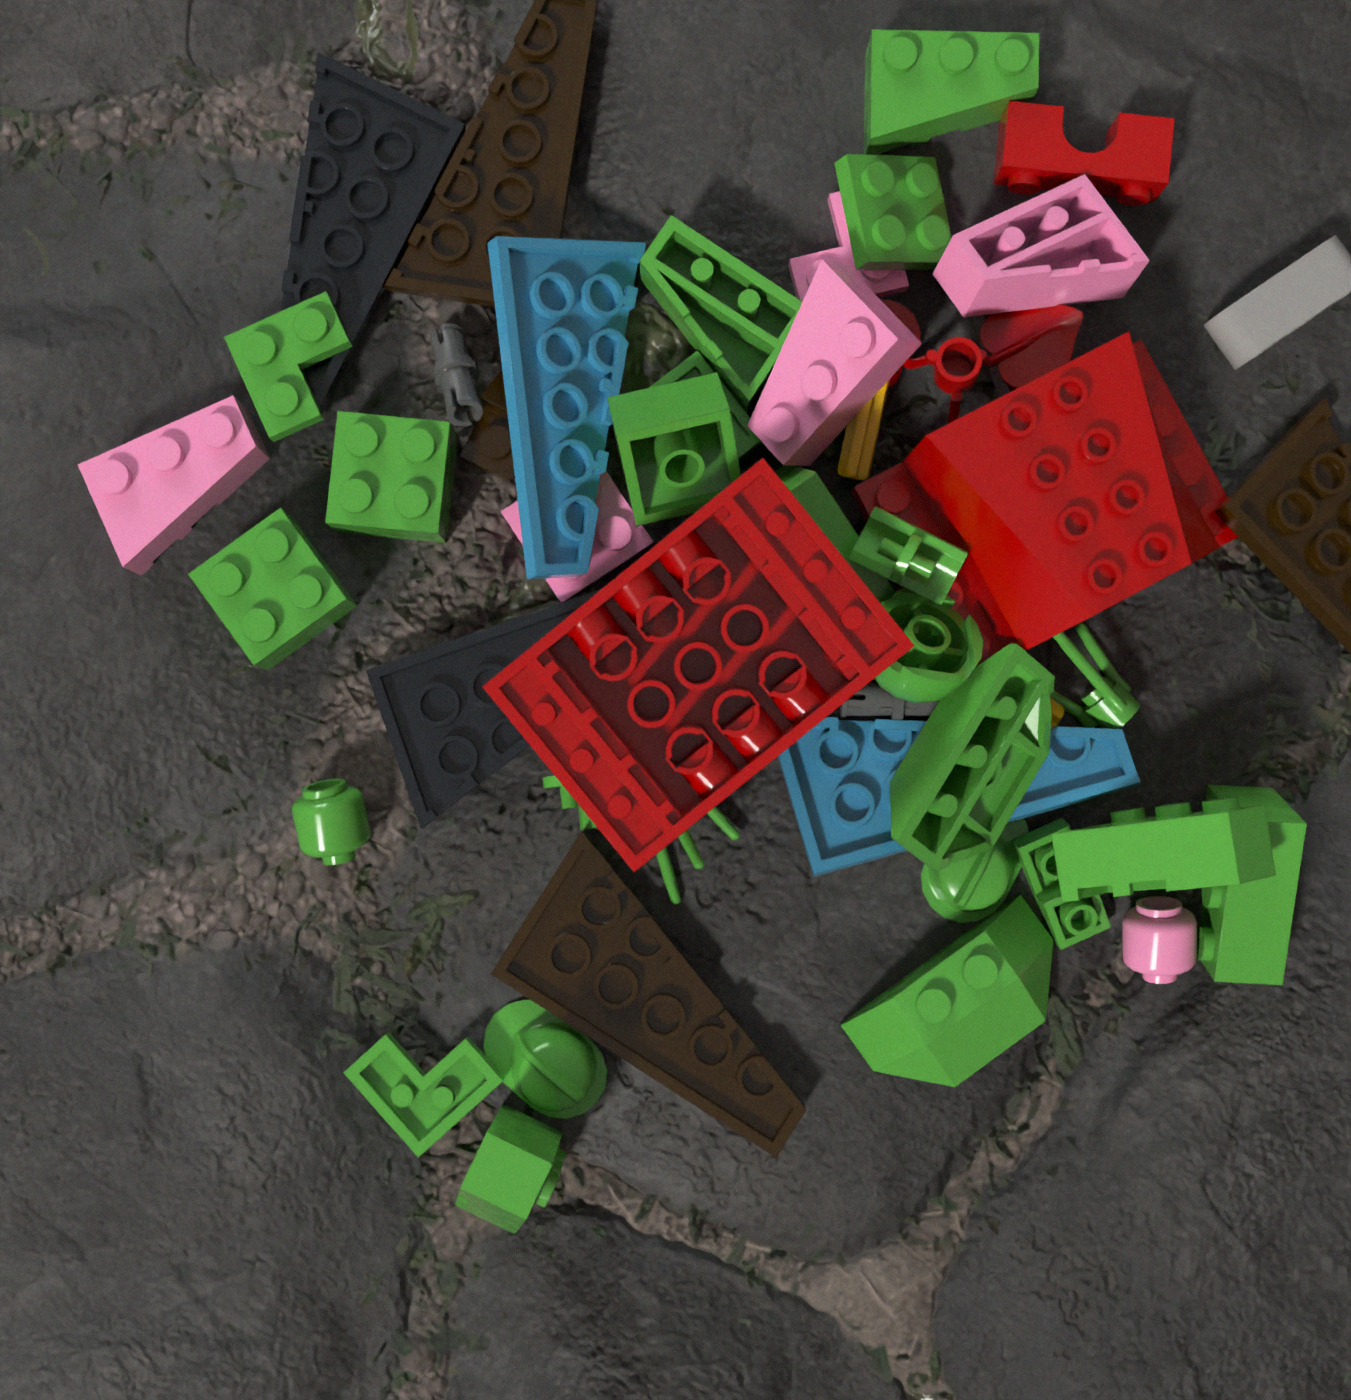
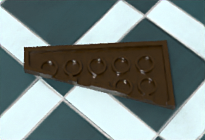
(511, 162)
(1299, 517)
(621, 981)

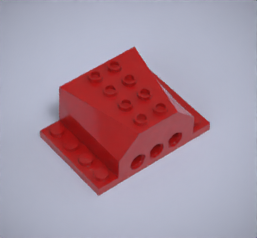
(1061, 495)
(698, 665)

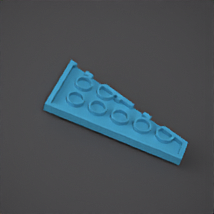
(562, 355)
(844, 771)

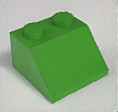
(675, 446)

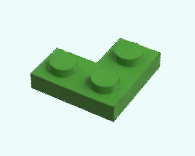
(272, 361)
(422, 1103)

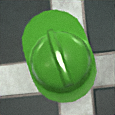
(978, 884)
(545, 1060)

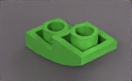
(1066, 921)

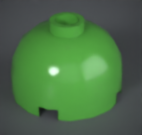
(930, 667)

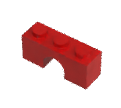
(1037, 156)

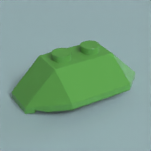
(973, 760)
(961, 1002)

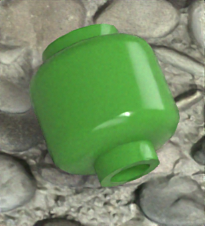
(331, 821)

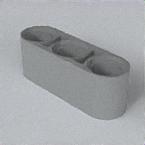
(1282, 303)

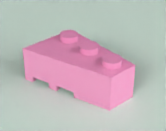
(1042, 255)
(829, 365)
(171, 478)

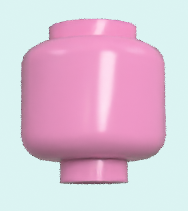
(1159, 939)

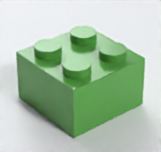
(391, 477)
(272, 590)

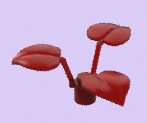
(1019, 342)

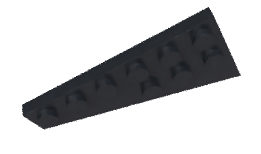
(358, 199)
(441, 717)

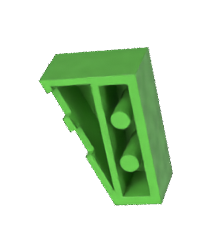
(512, 1170)

